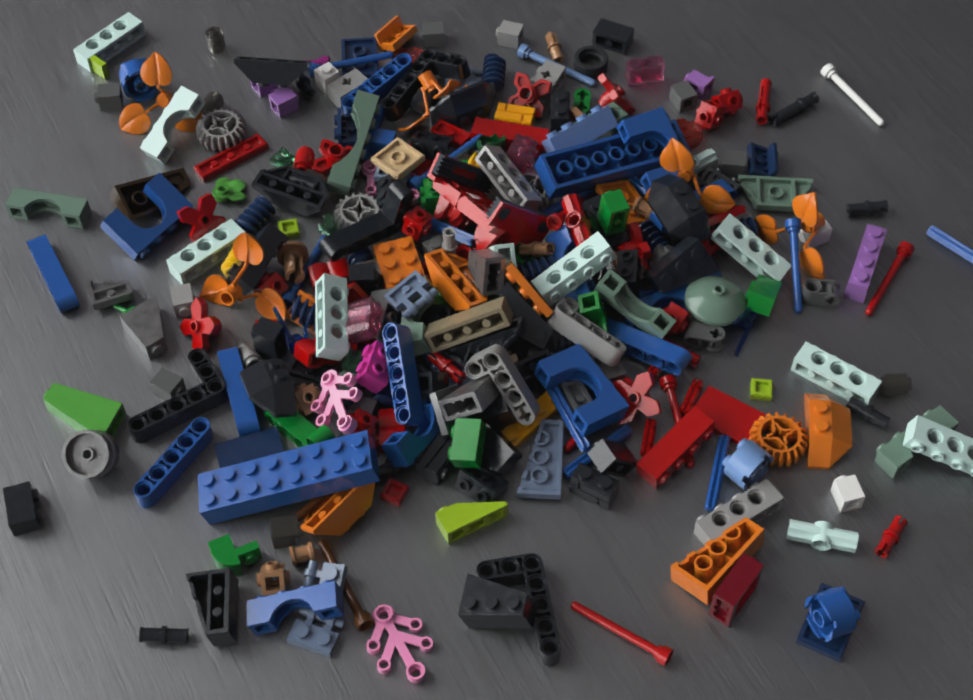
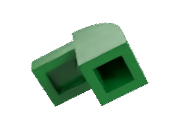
(593, 309)
(227, 556)

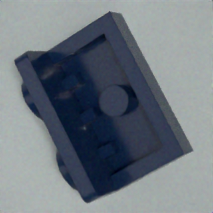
(346, 130)
(762, 160)

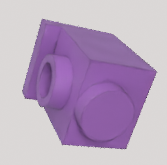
(700, 83)

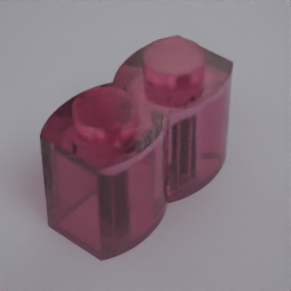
(644, 71)
(363, 320)

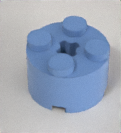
(747, 463)

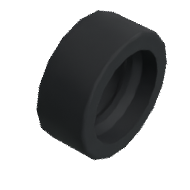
(591, 52)

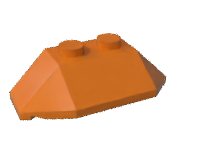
(453, 280)
(827, 430)
(339, 511)

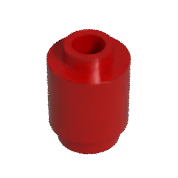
(304, 158)

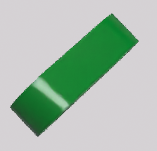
(585, 104)

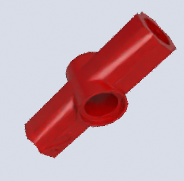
(576, 218)

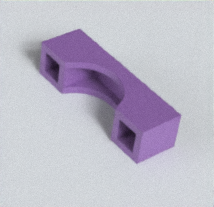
(865, 263)

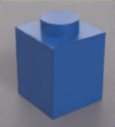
(380, 139)

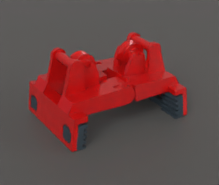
(463, 190)

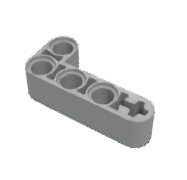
(581, 330)
(524, 407)

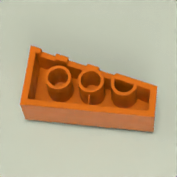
(708, 567)

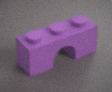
(282, 100)

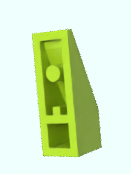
(465, 518)

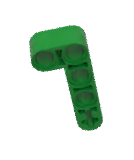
(300, 430)

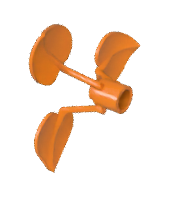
(153, 72)
(430, 83)
(678, 158)
(806, 209)
(218, 290)

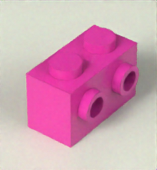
(373, 369)

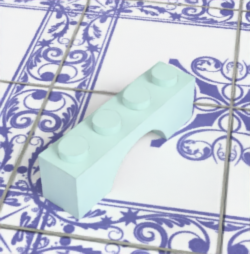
(182, 106)

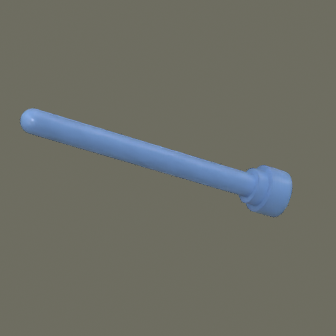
(526, 52)

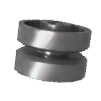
(90, 454)

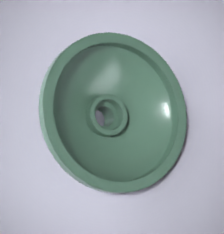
(715, 300)

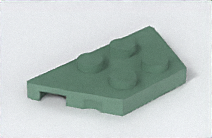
(773, 192)

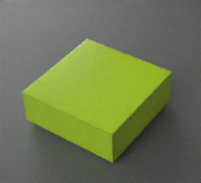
(99, 67)
(290, 228)
(761, 389)

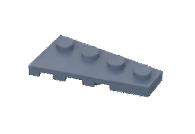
(544, 465)

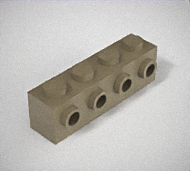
(469, 324)

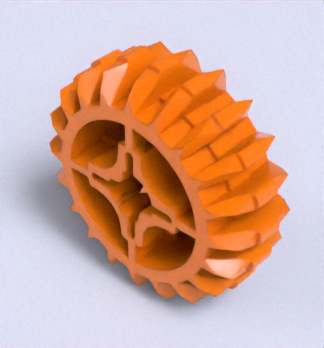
(781, 433)

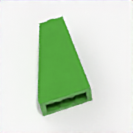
(84, 409)

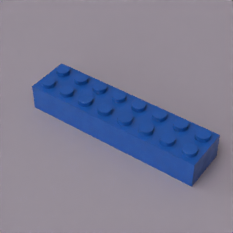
(598, 162)
(288, 477)

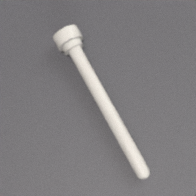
(830, 72)

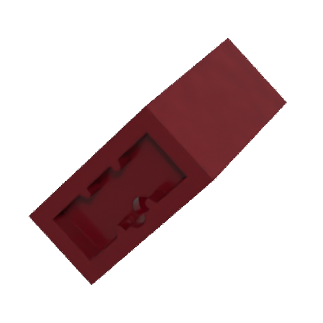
(736, 589)

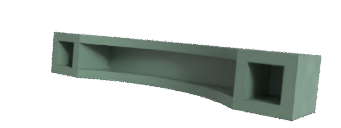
(342, 173)

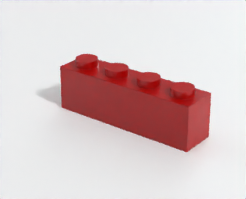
(489, 127)
(674, 448)

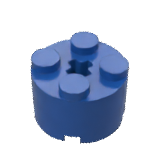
(132, 82)
(831, 613)

